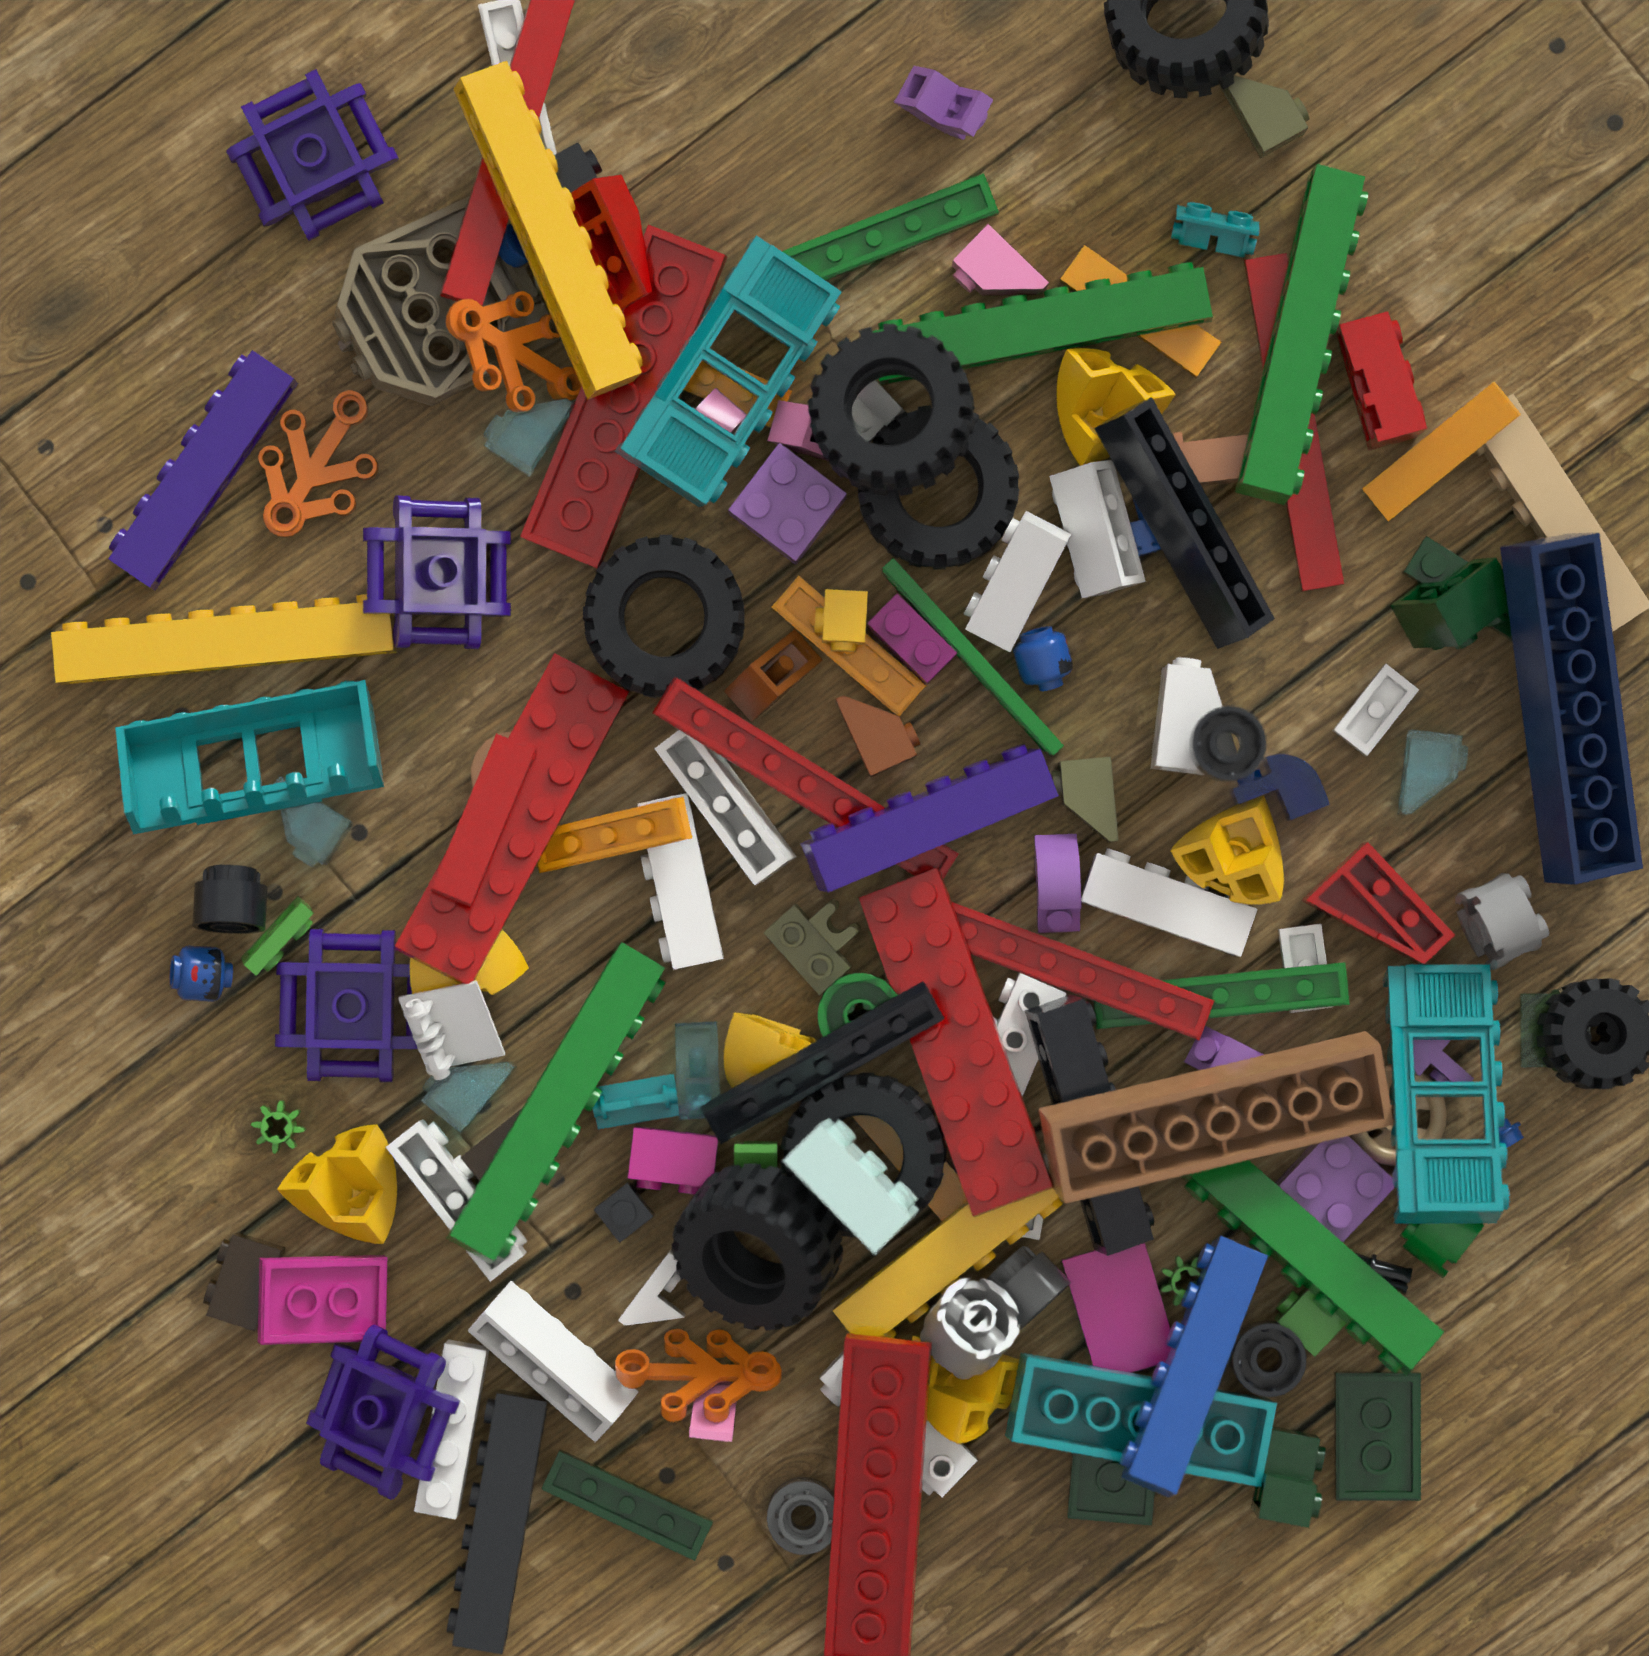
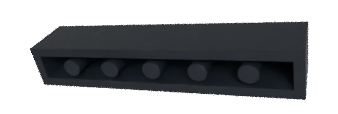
(1184, 523)
(1075, 1070)
(499, 1521)

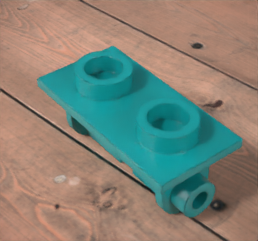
(1200, 223)
(636, 1101)

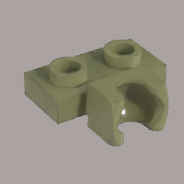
(813, 944)

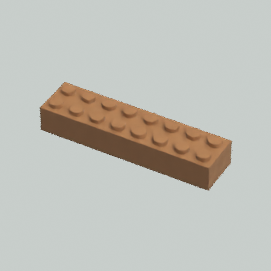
(1216, 1116)

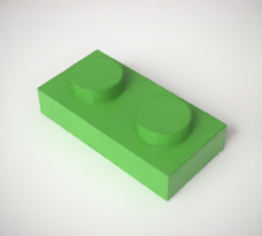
(267, 948)

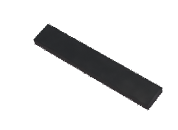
(822, 1062)

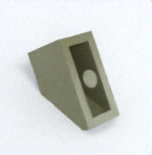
(1266, 114)
(1089, 793)

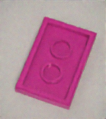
(320, 1298)
(1119, 1308)

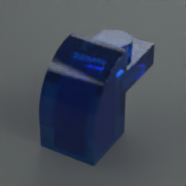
(1293, 781)

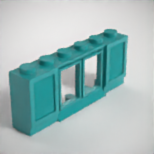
(681, 443)
(163, 764)
(1445, 1177)

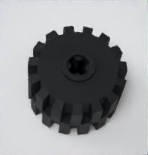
(1620, 1022)

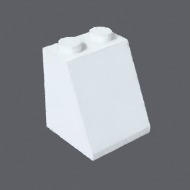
(1184, 697)

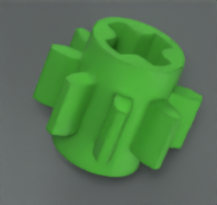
(290, 1129)
(1174, 1276)

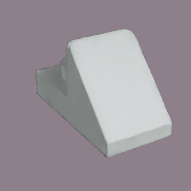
(873, 410)
(648, 1303)

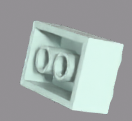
(852, 1183)

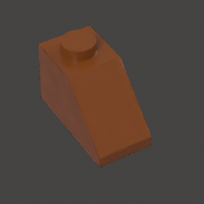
(772, 675)
(878, 735)

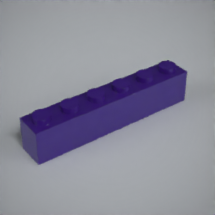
(202, 470)
(928, 819)

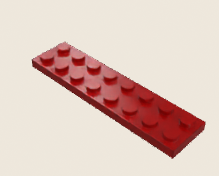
(586, 478)
(567, 727)
(964, 1052)
(877, 1496)

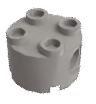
(1501, 920)
(971, 1327)

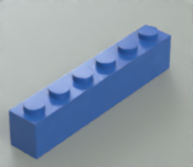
(1193, 1367)

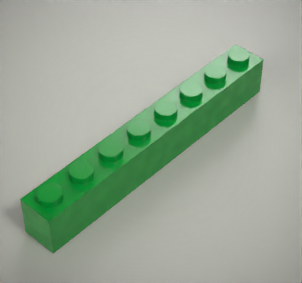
(1068, 319)
(1301, 334)
(556, 1103)
(1317, 1261)

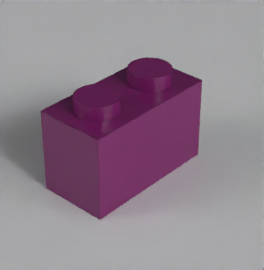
(911, 639)

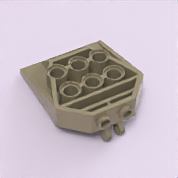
(376, 317)

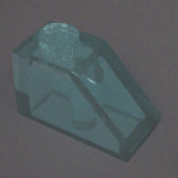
(526, 436)
(1429, 767)
(314, 831)
(696, 1067)
(465, 1091)

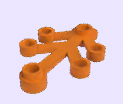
(509, 349)
(312, 470)
(749, 1372)

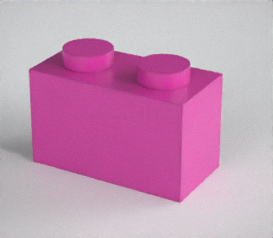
(672, 1158)

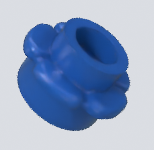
(1510, 1133)

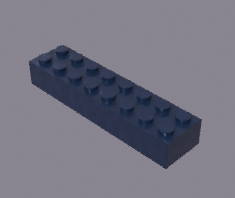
(1571, 708)

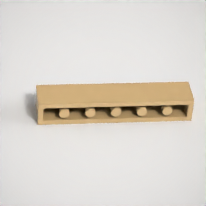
(1554, 507)

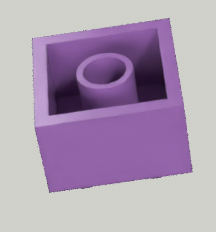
(787, 503)
(1337, 1184)

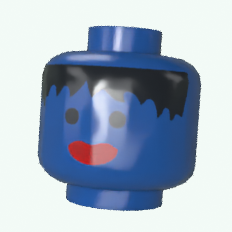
(1043, 658)
(200, 973)

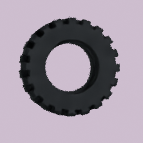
(1190, 62)
(880, 356)
(969, 537)
(650, 560)
(890, 1102)
(734, 1278)

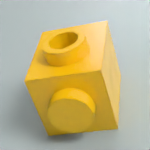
(842, 619)

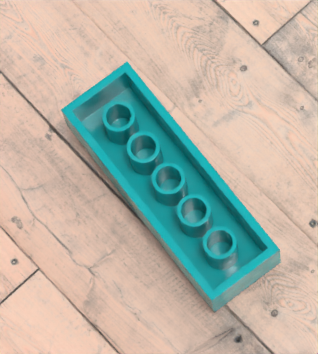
(1096, 1410)

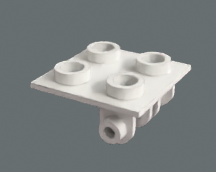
(451, 1027)

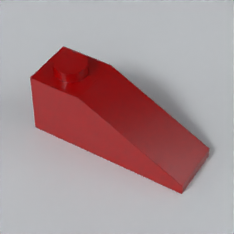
(616, 237)

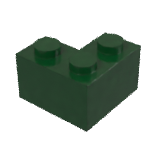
(1455, 609)
(1287, 1483)

